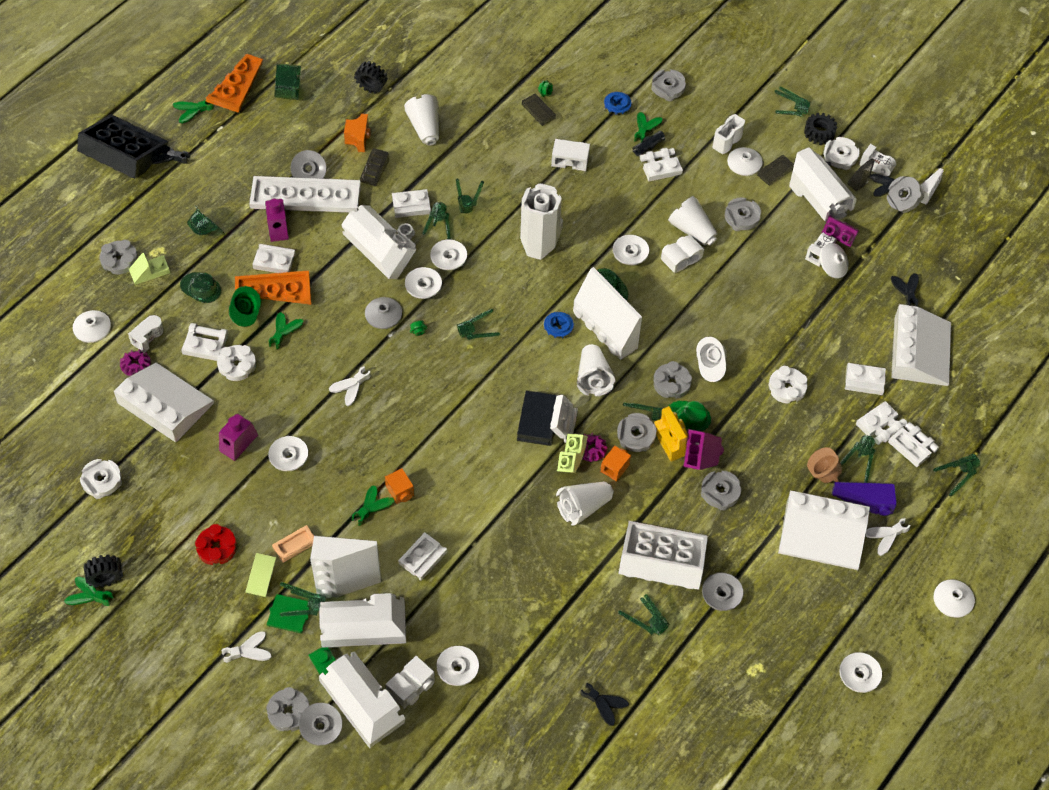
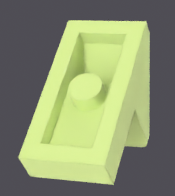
(145, 269)

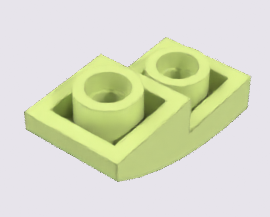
(574, 451)
(260, 574)

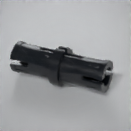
(649, 143)

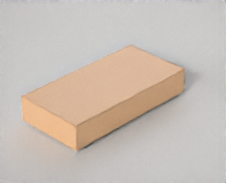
(294, 544)

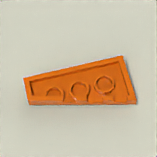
(235, 87)
(279, 286)

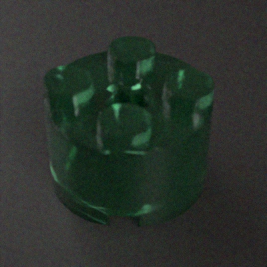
(287, 81)

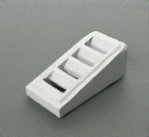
(930, 185)

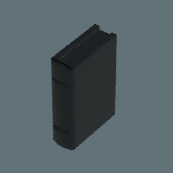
(537, 418)

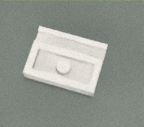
(411, 203)
(273, 259)
(865, 379)
(563, 417)
(422, 556)

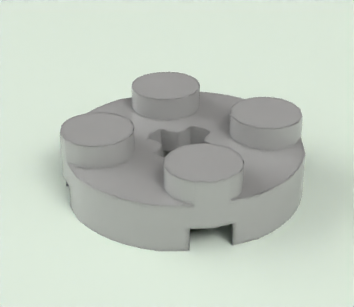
(665, 91)
(907, 203)
(740, 222)
(116, 248)
(672, 389)
(636, 443)
(718, 499)
(276, 706)

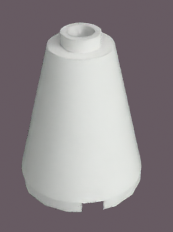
(424, 117)
(694, 222)
(594, 372)
(582, 500)

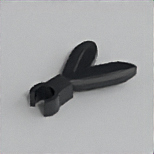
(169, 154)
(885, 181)
(907, 290)
(604, 703)

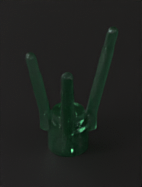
(801, 105)
(465, 201)
(438, 214)
(466, 328)
(656, 412)
(864, 447)
(966, 464)
(313, 601)
(657, 623)

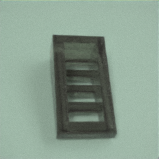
(379, 157)
(861, 176)

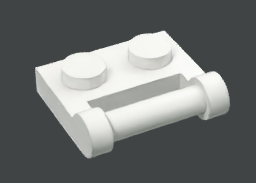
(204, 347)

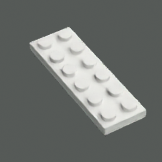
(306, 193)

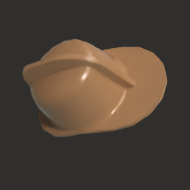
(825, 465)

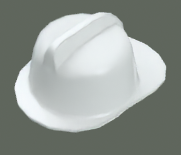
(711, 359)

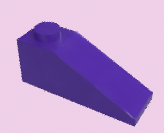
(877, 496)

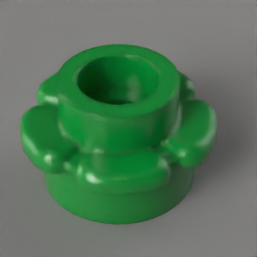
(545, 88)
(418, 328)

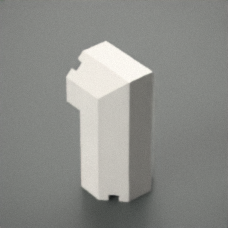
(820, 185)
(540, 220)
(378, 241)
(363, 621)
(361, 699)

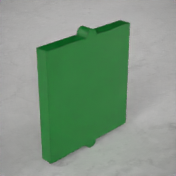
(288, 623)

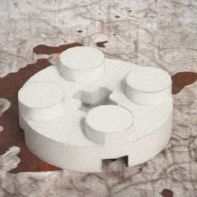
(844, 160)
(234, 353)
(788, 375)
(102, 488)

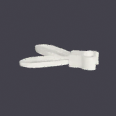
(351, 384)
(888, 535)
(248, 649)

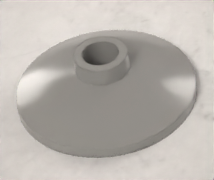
(306, 158)
(383, 318)
(724, 584)
(324, 714)

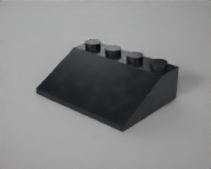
(121, 145)

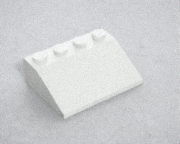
(608, 315)
(921, 346)
(162, 400)
(824, 530)
(663, 555)
(344, 565)

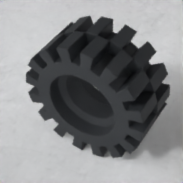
(370, 77)
(820, 121)
(103, 570)

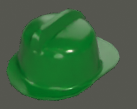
(244, 306)
(693, 414)

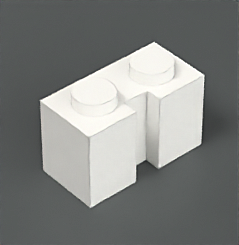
(570, 154)
(410, 682)

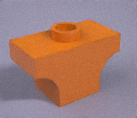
(357, 132)

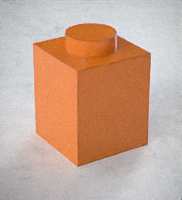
(615, 463)
(399, 486)

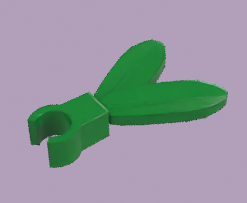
(192, 109)
(645, 126)
(284, 329)
(372, 505)
(89, 594)

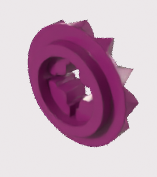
(129, 368)
(595, 454)

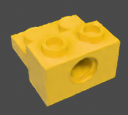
(669, 426)

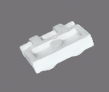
(661, 169)
(877, 419)
(911, 447)

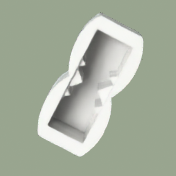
(728, 134)
(682, 253)

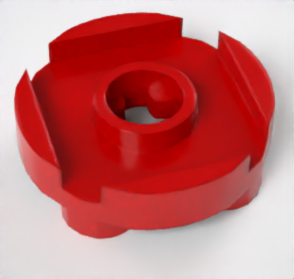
(216, 555)

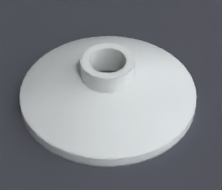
(744, 161)
(630, 244)
(448, 249)
(834, 260)
(423, 277)
(91, 332)
(288, 446)
(951, 605)
(455, 657)
(862, 664)

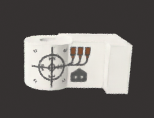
(882, 164)
(817, 246)
(146, 332)

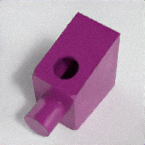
(276, 213)
(236, 436)
(702, 450)

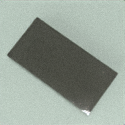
(538, 109)
(775, 170)

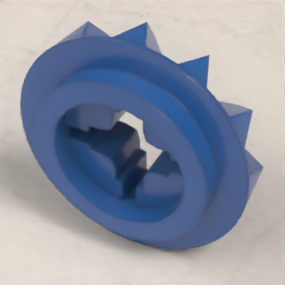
(617, 97)
(563, 319)

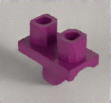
(840, 230)

